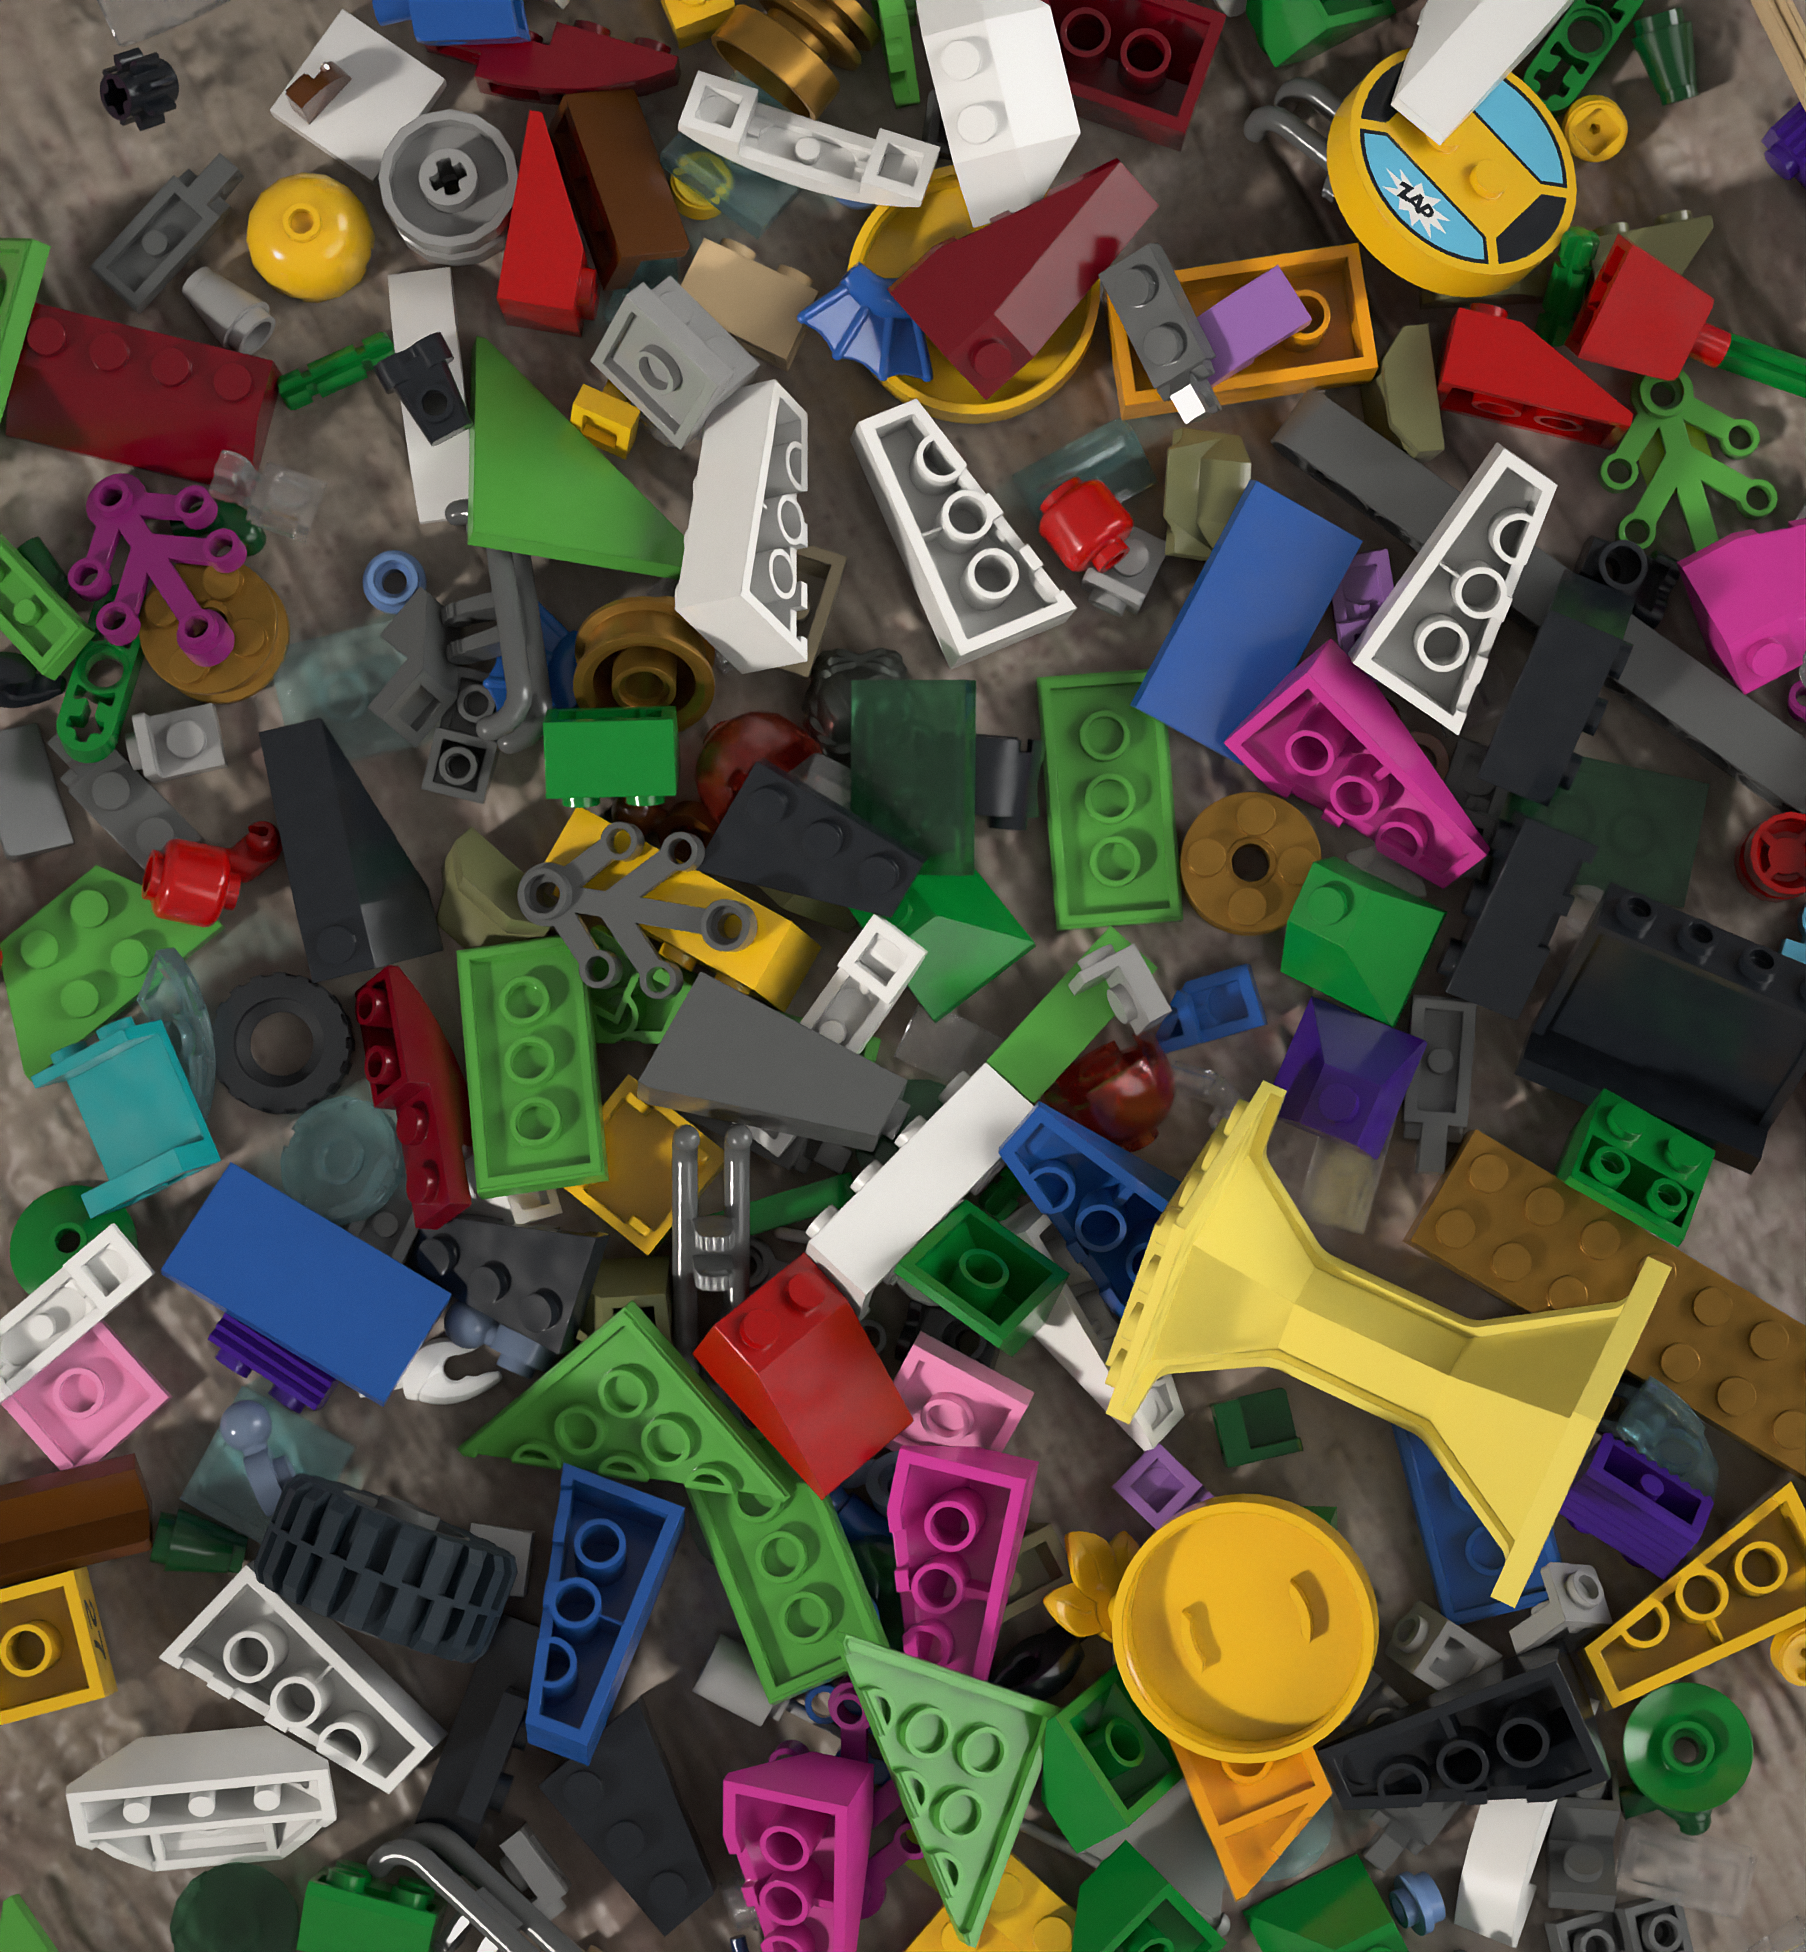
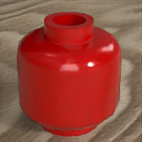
(1085, 525)
(190, 882)

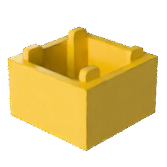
(640, 1168)

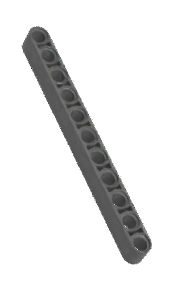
(1658, 674)

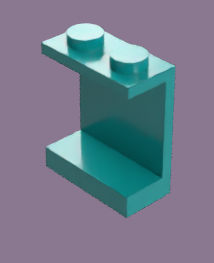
(134, 1111)

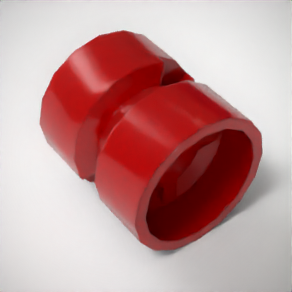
(1773, 858)

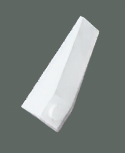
(1465, 54)
(1084, 1329)

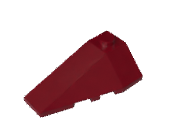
(1015, 281)

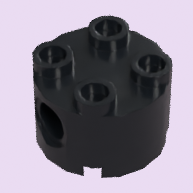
(1007, 780)

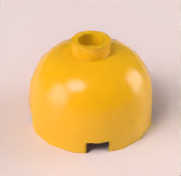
(310, 237)

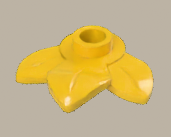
(1096, 1572)

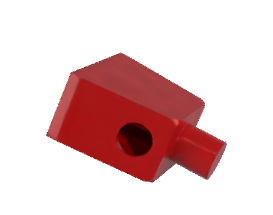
(1645, 317)

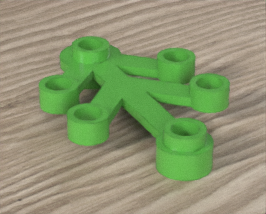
(1683, 465)

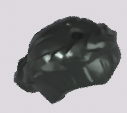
(829, 694)

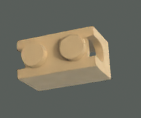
(751, 299)

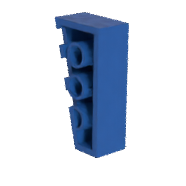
(598, 1596)

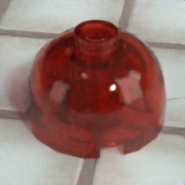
(736, 745)
(1119, 1092)

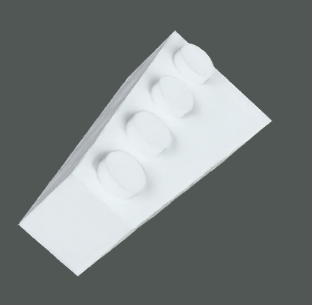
(746, 530)
(959, 550)
(1450, 602)
(917, 1186)
(306, 1680)

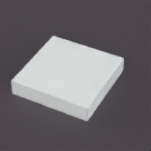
(381, 98)

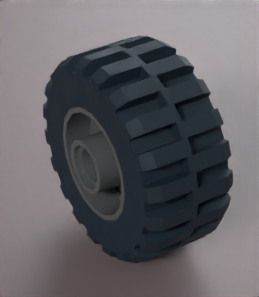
(385, 1568)

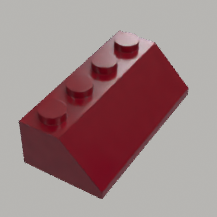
(1137, 62)
(138, 396)

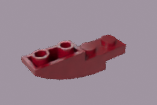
(576, 61)
(419, 1078)

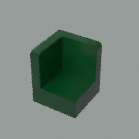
(1255, 1427)

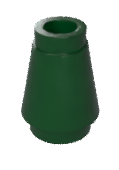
(1668, 54)
(196, 1545)

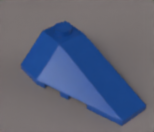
(1093, 1195)

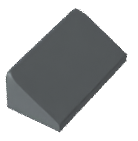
(30, 800)

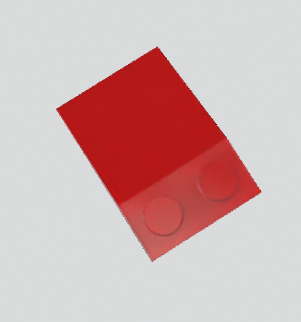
(544, 264)
(1516, 379)
(806, 1375)

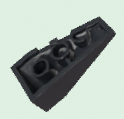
(347, 872)
(1491, 1736)

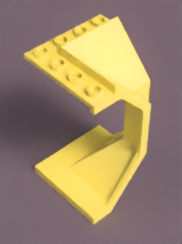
(1247, 1285)

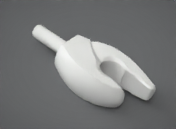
(427, 1380)

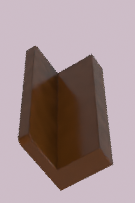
(616, 183)
(74, 1519)

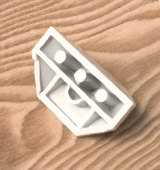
(1000, 98)
(203, 1799)

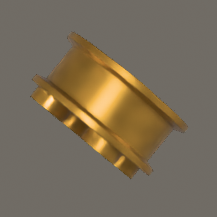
(253, 615)
(644, 657)
(1239, 823)

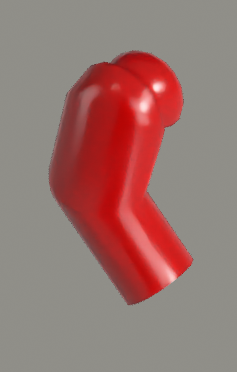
(255, 850)

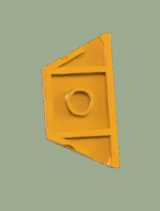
(1252, 1808)

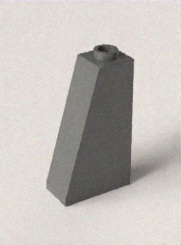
(769, 1072)

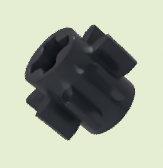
(139, 89)

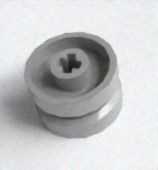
(427, 159)

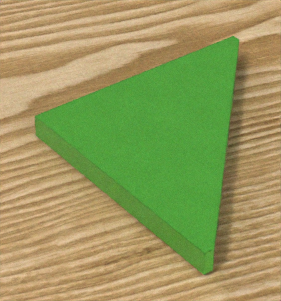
(548, 488)
(631, 1413)
(960, 1763)

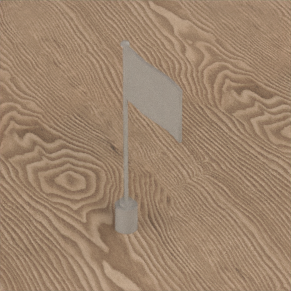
(1165, 1835)

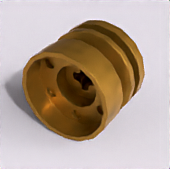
(790, 48)

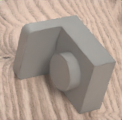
(1130, 580)
(176, 743)
(1132, 989)
(1573, 1611)
(1437, 1648)
(532, 1866)

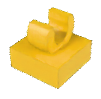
(606, 418)

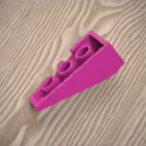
(1751, 602)
(1349, 754)
(956, 1548)
(802, 1847)

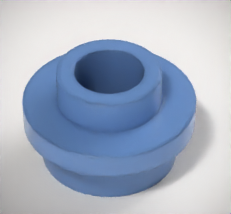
(384, 565)
(1417, 1902)

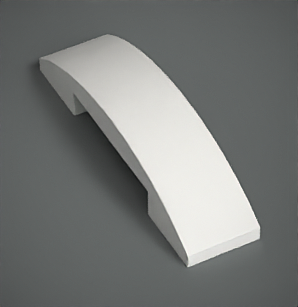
(806, 151)
(419, 307)
(858, 997)
(68, 1306)
(1499, 1866)

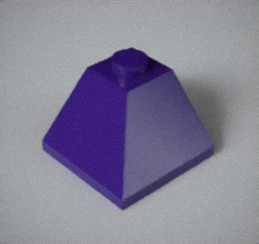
(1346, 1076)

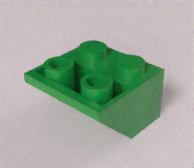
(611, 755)
(1636, 1166)
(363, 1914)

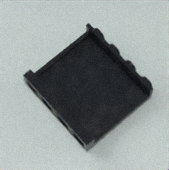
(1675, 1024)

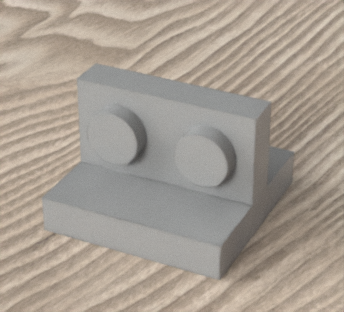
(672, 359)

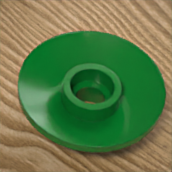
(45, 1221)
(1705, 1720)

